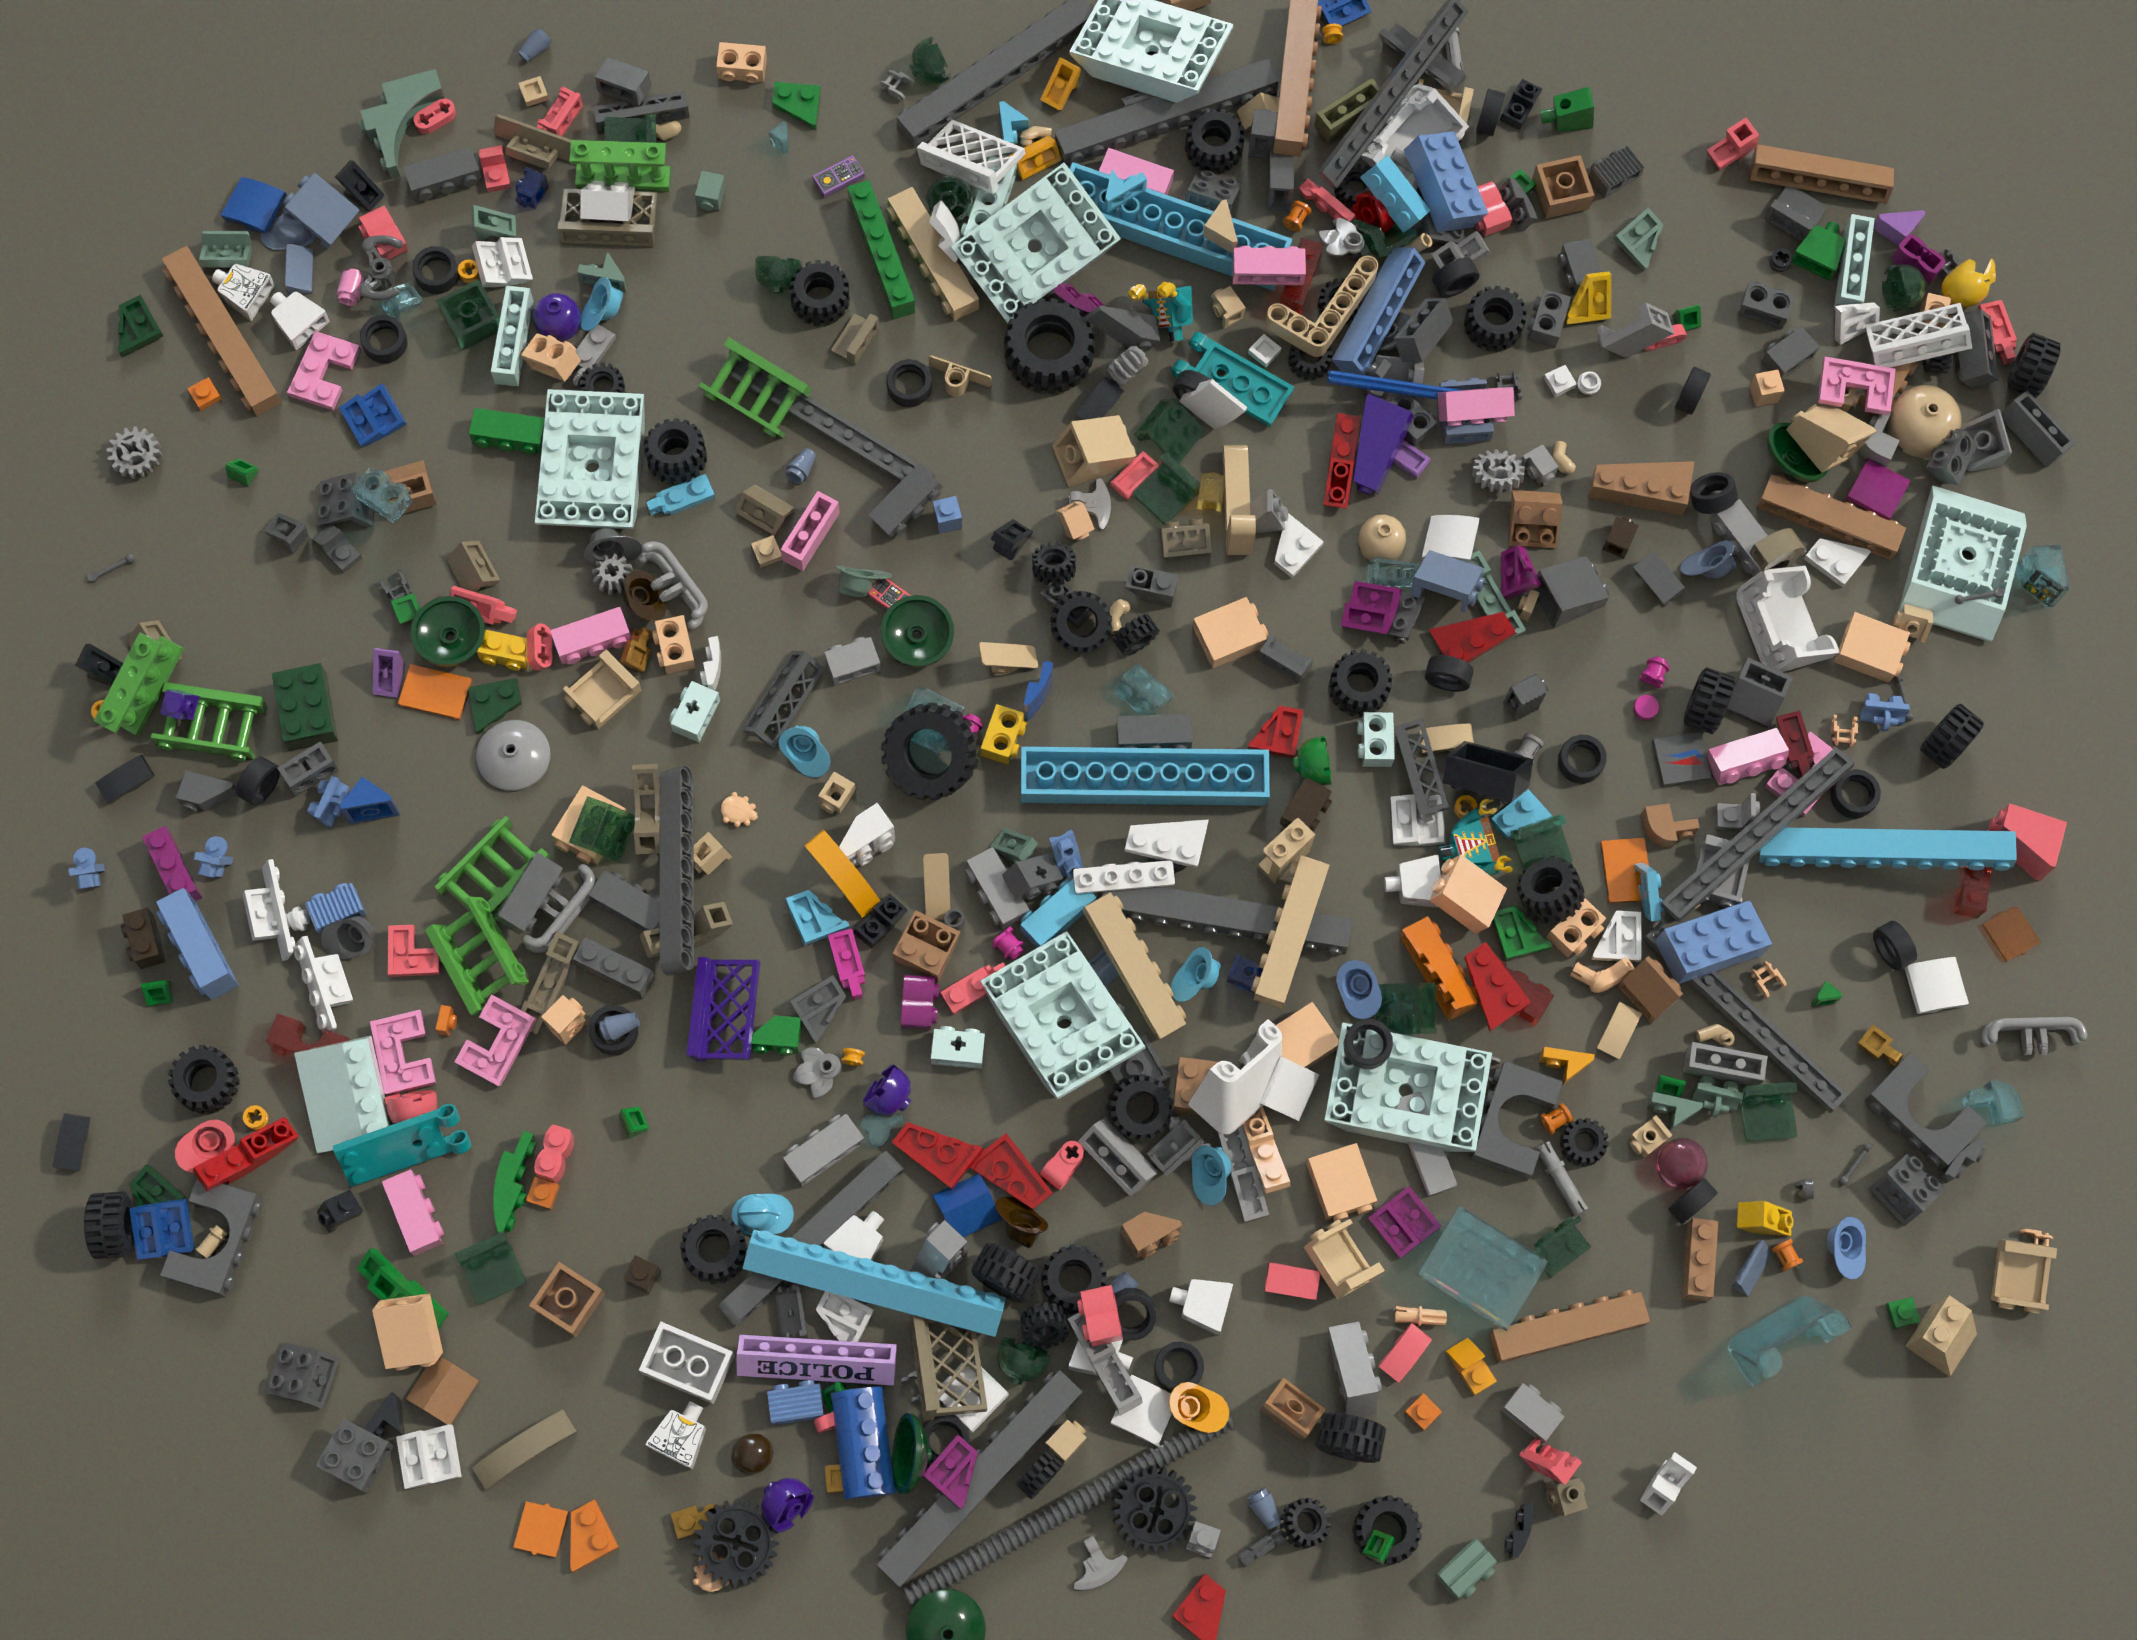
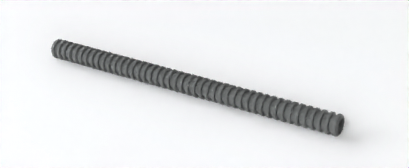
(1059, 1513)

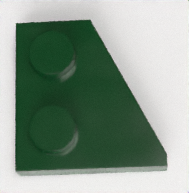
(136, 326)
(493, 701)
(152, 1187)

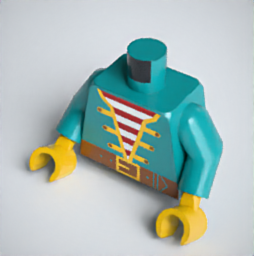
(1169, 305)
(1475, 841)

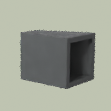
(1570, 591)

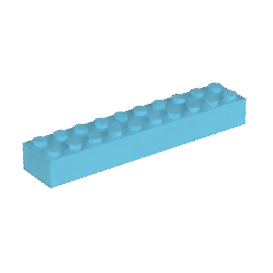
(1172, 224)
(1145, 776)

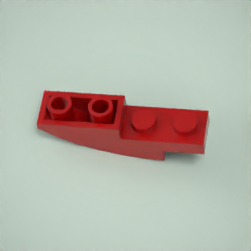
(1341, 461)
(247, 1155)

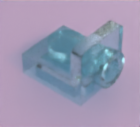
(405, 300)

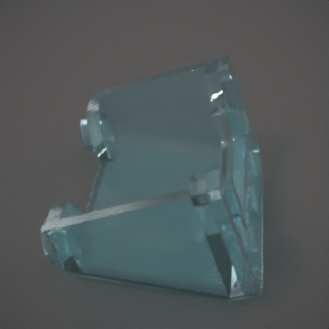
(1756, 1346)

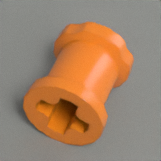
(1297, 215)
(1556, 1118)
(1787, 1255)

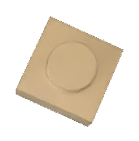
(533, 91)
(766, 551)
(1527, 605)

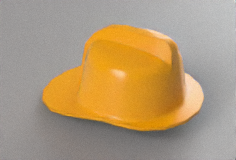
(1198, 1407)

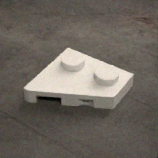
(1852, 318)
(1296, 547)
(1836, 559)
(1621, 938)
(844, 1316)

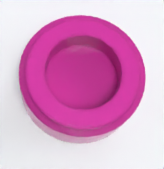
(1646, 707)

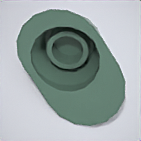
(859, 581)

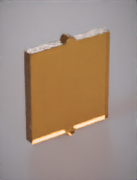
(2011, 933)

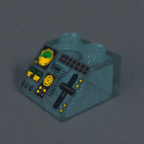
(2044, 574)

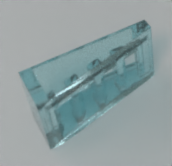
(1394, 565)

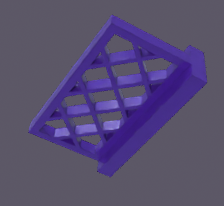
(703, 1010)

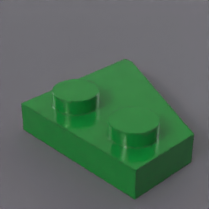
(798, 100)
(1517, 935)

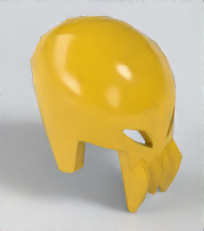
(1966, 285)

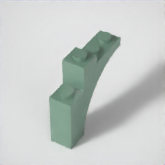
(390, 121)

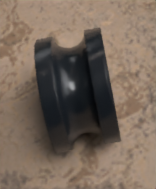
(1782, 253)

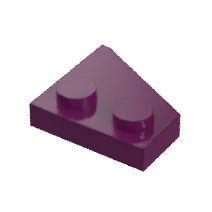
(1517, 573)
(953, 1471)

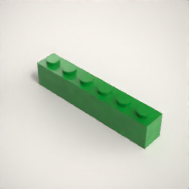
(881, 249)

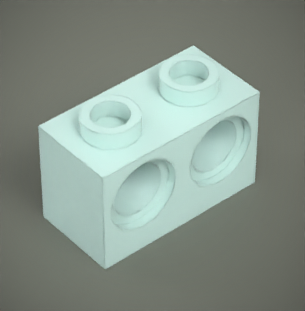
(1382, 739)

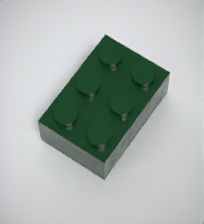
(304, 706)

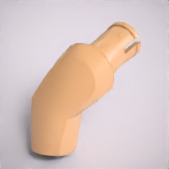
(1606, 978)

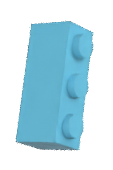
(1395, 193)
(1055, 914)

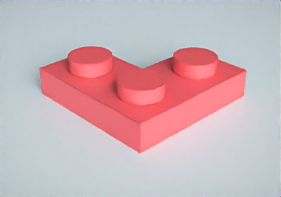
(405, 959)

